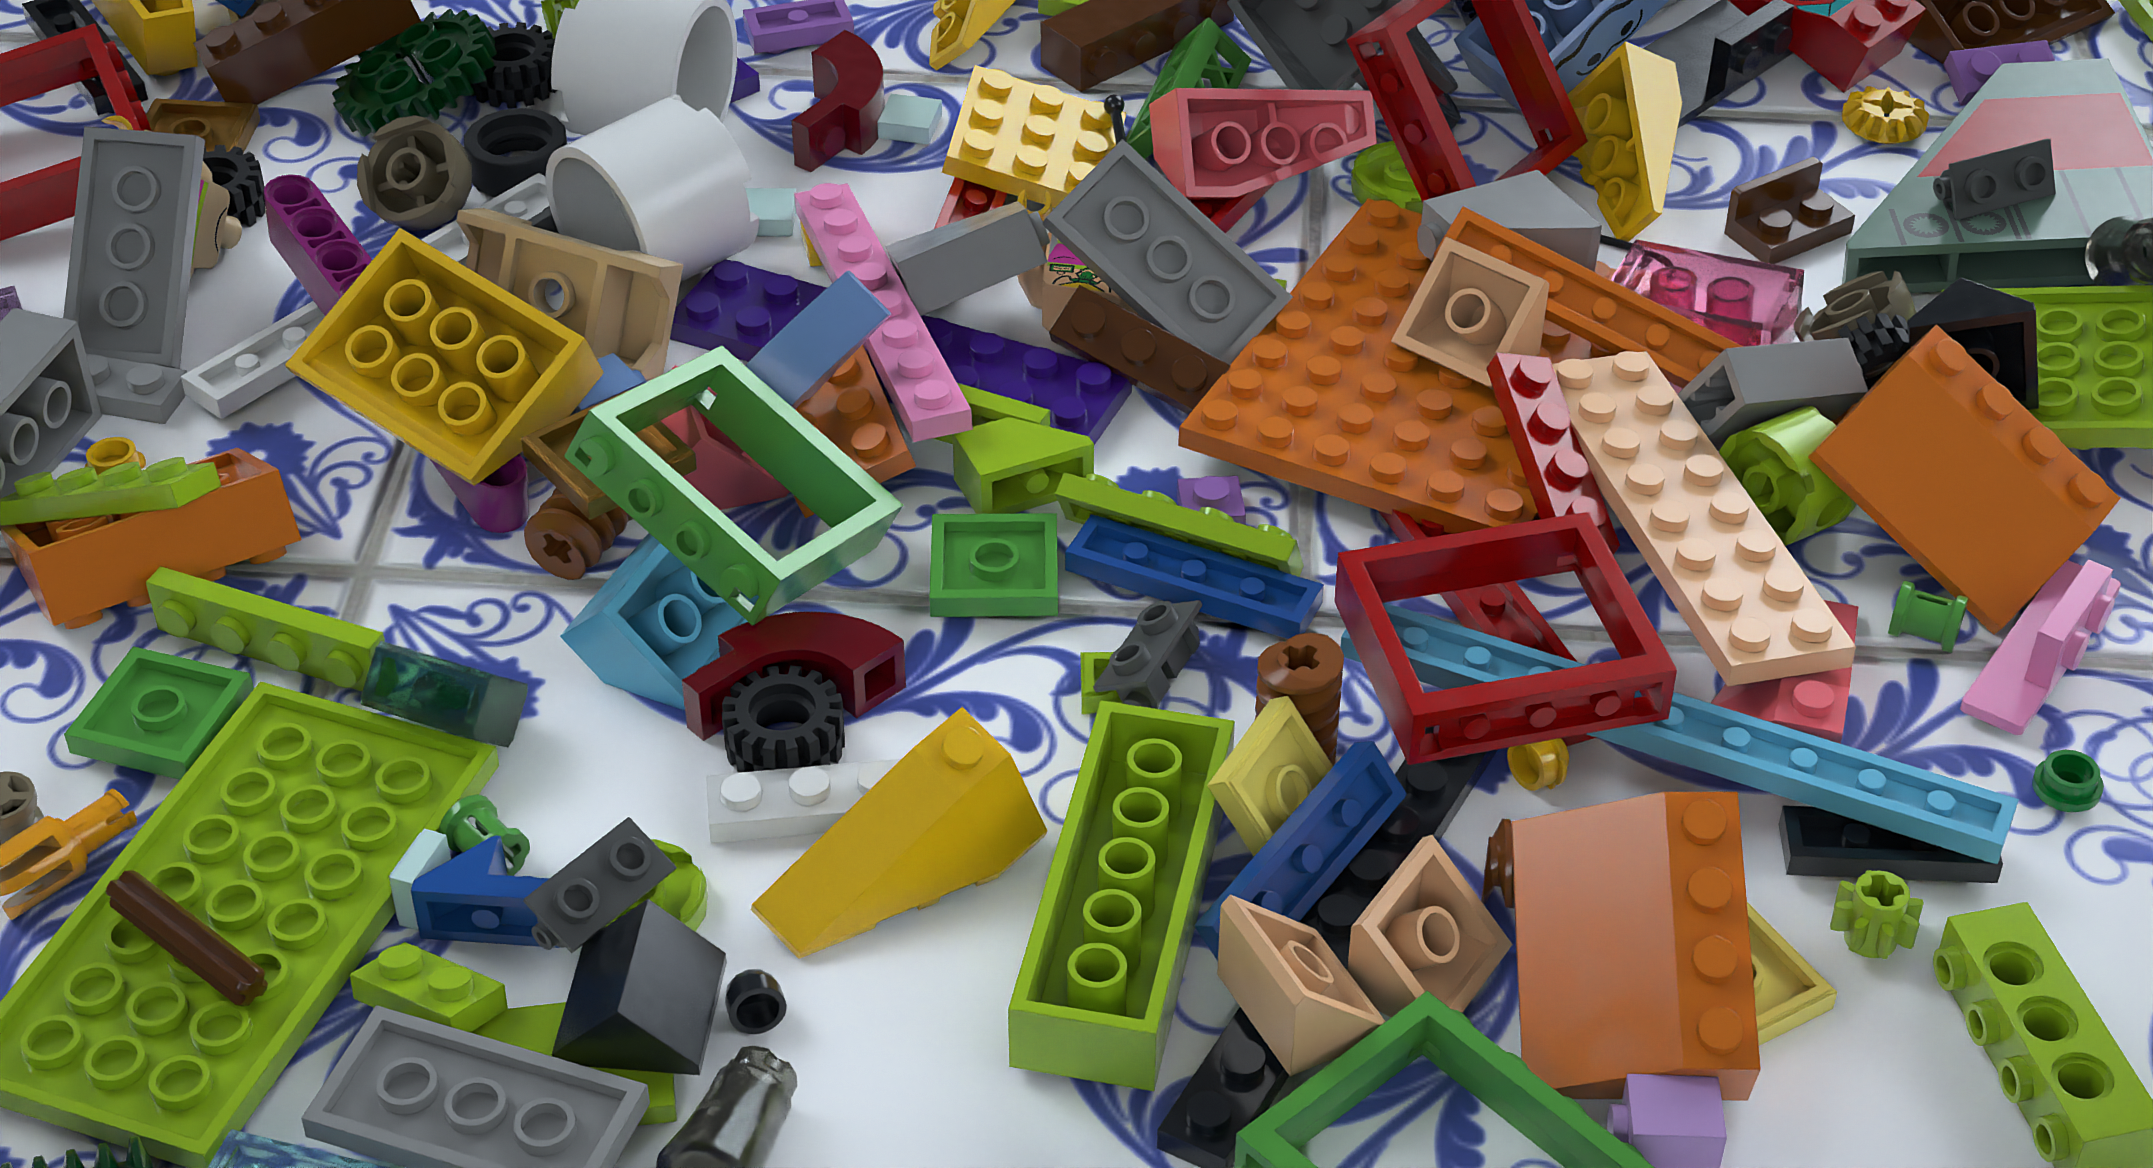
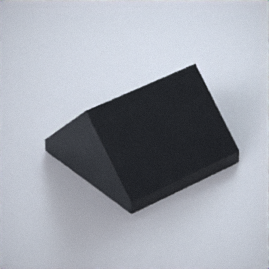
(1992, 329)
(642, 996)

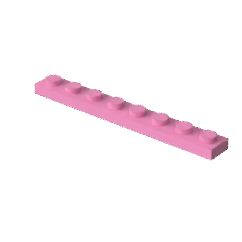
(902, 346)

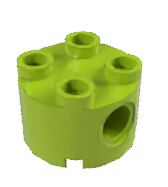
(1782, 479)

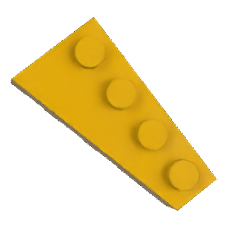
(154, 32)

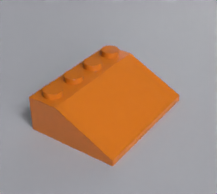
(1965, 478)
(106, 559)
(1635, 944)

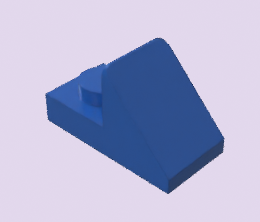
(475, 899)

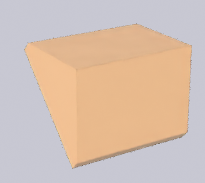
(1472, 310)
(1424, 936)
(1291, 986)

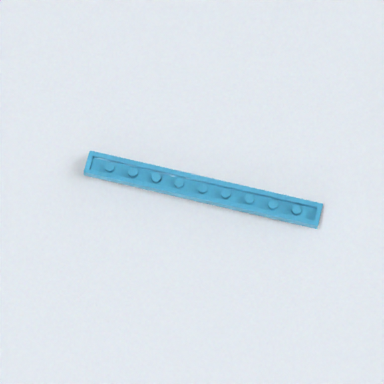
(1737, 746)

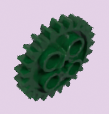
(442, 53)

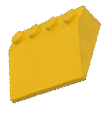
(445, 359)

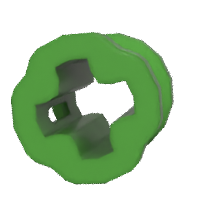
(1928, 616)
(463, 835)

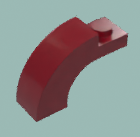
(852, 100)
(851, 652)

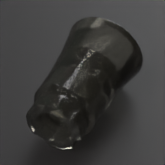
(2116, 252)
(736, 1116)

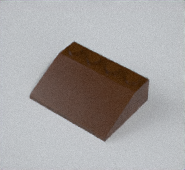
(1988, 23)

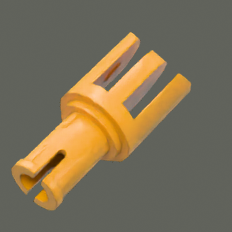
(59, 850)

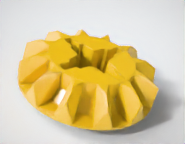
(1865, 115)

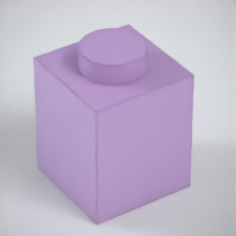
(1671, 1120)

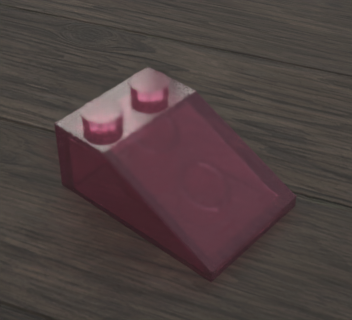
(1726, 294)

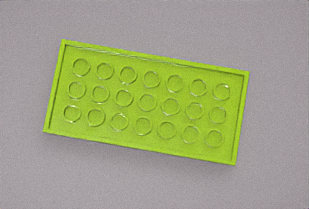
(284, 854)

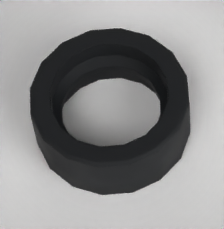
(508, 132)

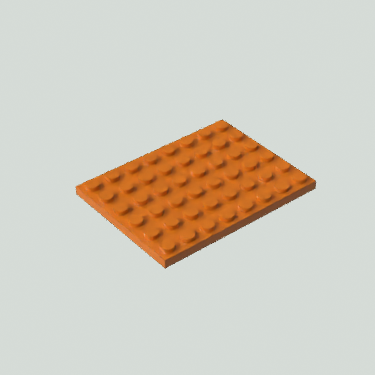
(1355, 415)

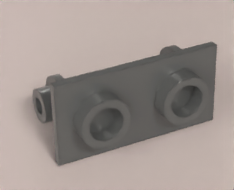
(1998, 179)
(1152, 654)
(597, 887)

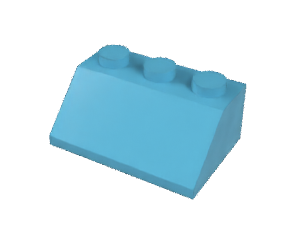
(651, 625)

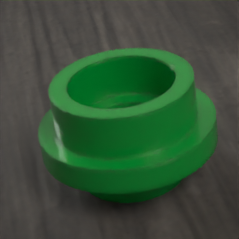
(2068, 781)

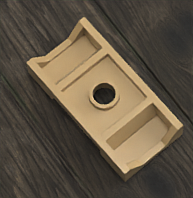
(610, 296)

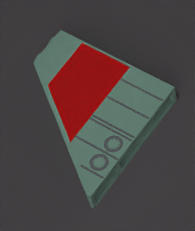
(2098, 174)

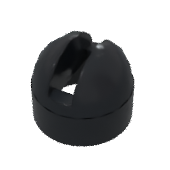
(755, 1002)

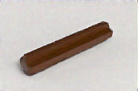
(187, 938)

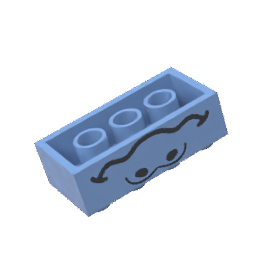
(1574, 33)

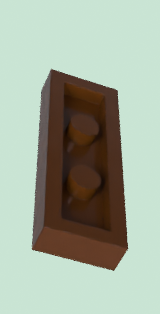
(1136, 350)

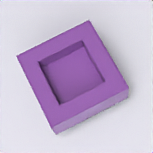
(1213, 492)

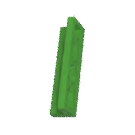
(1187, 64)

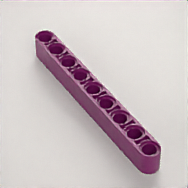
(327, 263)

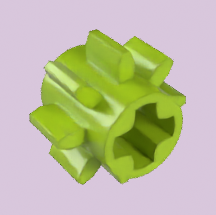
(1876, 914)

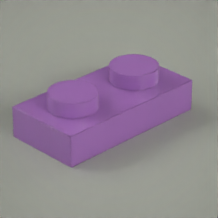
(795, 24)
(1973, 67)

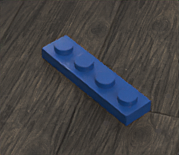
(1186, 573)
(1315, 840)

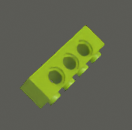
(2045, 1040)

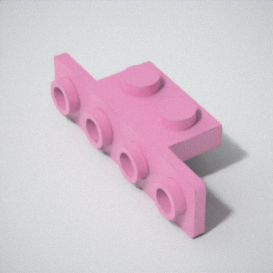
(2042, 646)

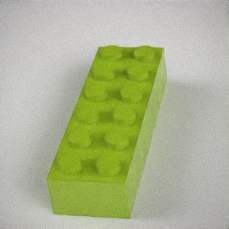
(1121, 899)

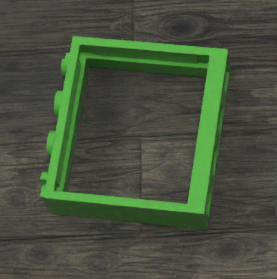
(696, 529)
(1463, 1053)

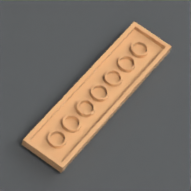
(1698, 525)

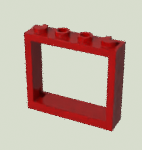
(41, 67)
(1414, 112)
(1515, 708)

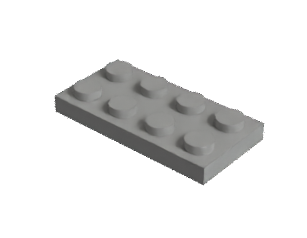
(134, 243)
(1165, 256)
(469, 1101)

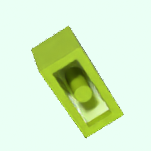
(1016, 464)

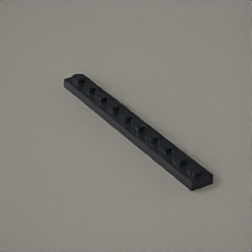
(1241, 1070)

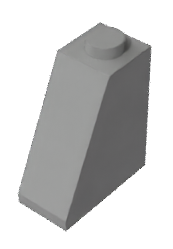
(1523, 204)
(968, 255)
(1769, 380)

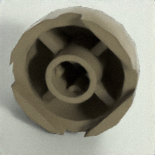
(415, 174)
(1854, 300)

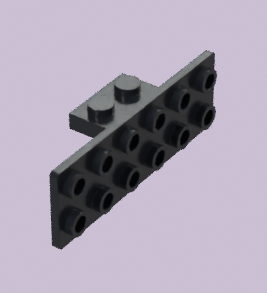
(1724, 51)

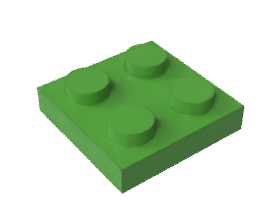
(994, 565)
(157, 712)

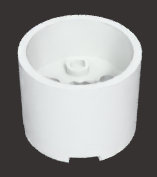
(636, 52)
(656, 186)

